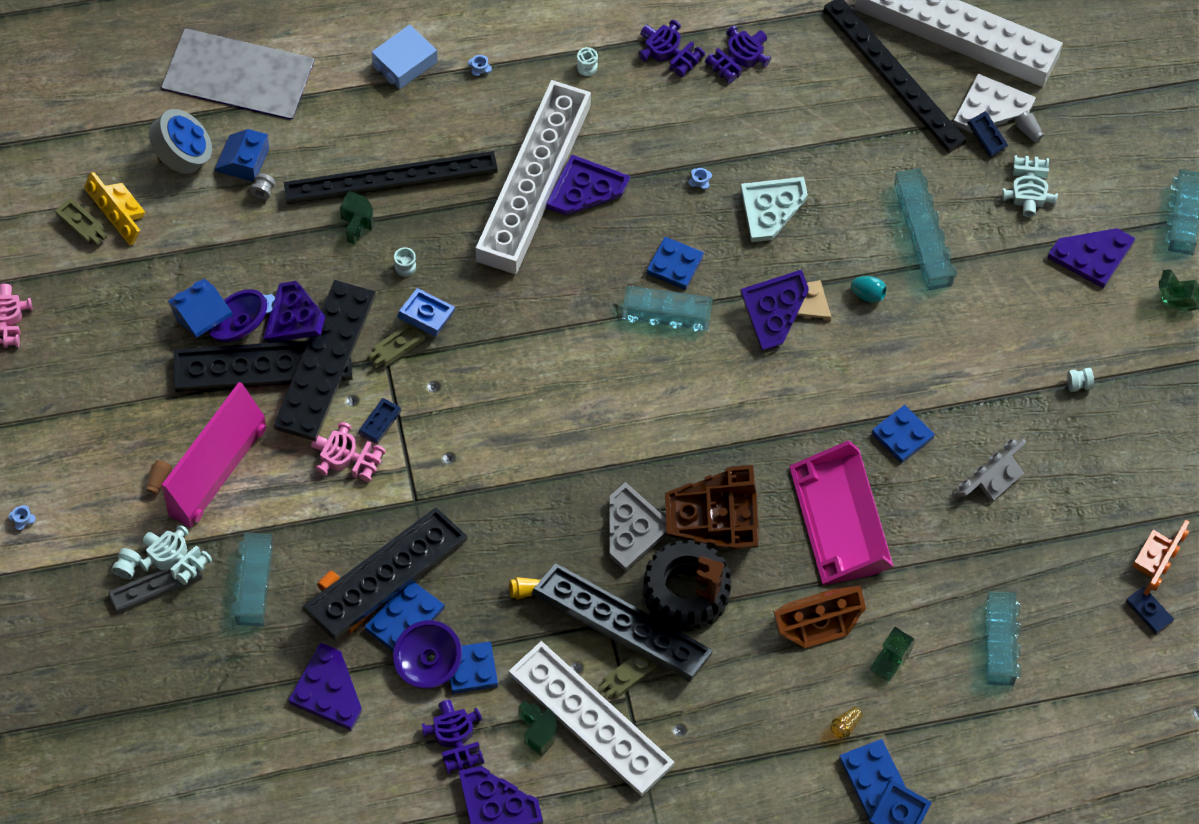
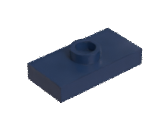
(987, 134)
(380, 421)
(1150, 610)

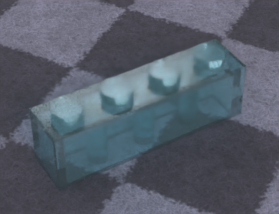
(1184, 214)
(667, 308)
(253, 579)
(1002, 638)

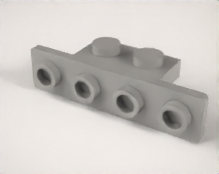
(996, 474)

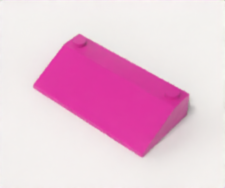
(213, 456)
(841, 514)

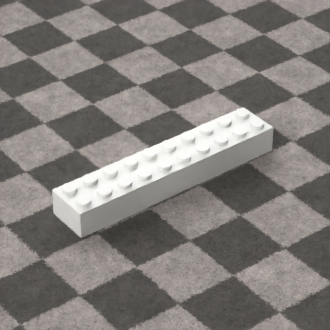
(972, 34)
(533, 177)

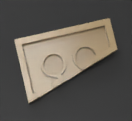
(815, 303)

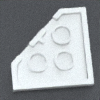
(996, 99)

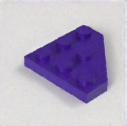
(585, 186)
(1093, 254)
(774, 307)
(293, 315)
(328, 689)
(496, 800)

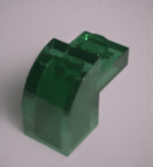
(359, 213)
(1178, 294)
(894, 654)
(543, 727)

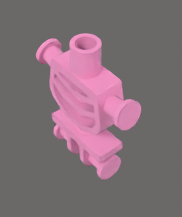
(11, 314)
(333, 455)

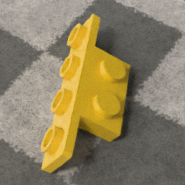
(117, 206)

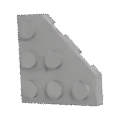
(632, 526)

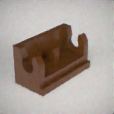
(710, 574)

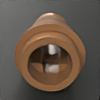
(158, 474)

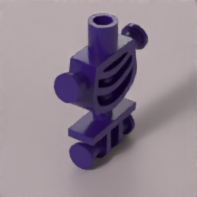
(664, 50)
(747, 54)
(447, 733)

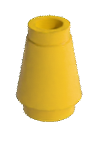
(522, 587)

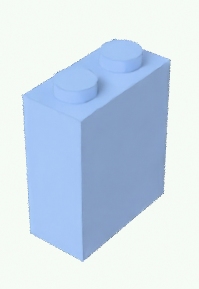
(404, 57)

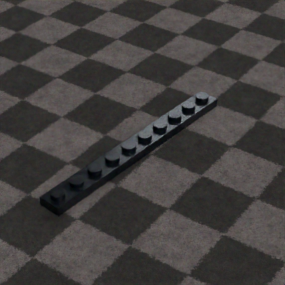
(895, 75)
(390, 177)

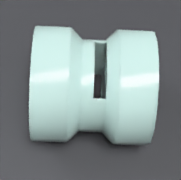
(587, 61)
(405, 262)
(1080, 379)
(126, 563)

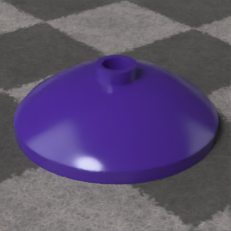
(248, 313)
(420, 642)

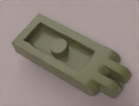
(81, 222)
(396, 345)
(627, 676)

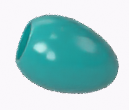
(869, 288)

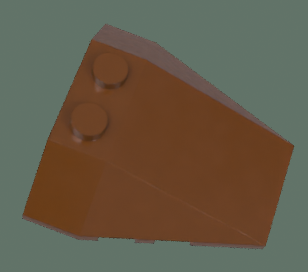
(716, 510)

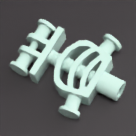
(1030, 189)
(170, 552)

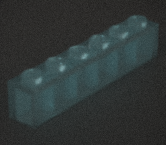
(924, 229)

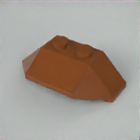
(821, 616)

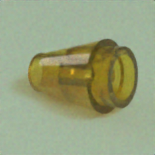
(845, 723)

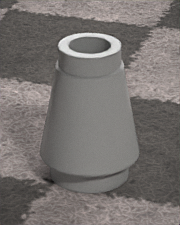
(1029, 126)

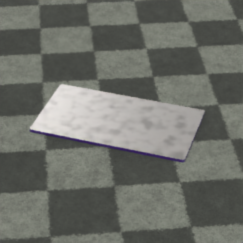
(238, 73)

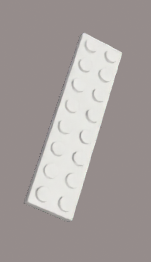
(591, 718)

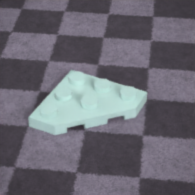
(771, 205)

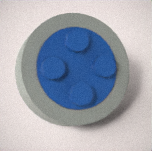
(180, 141)

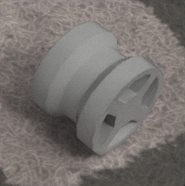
(262, 186)

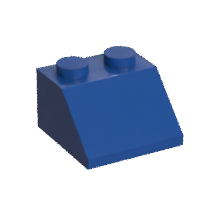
(243, 154)
(199, 308)

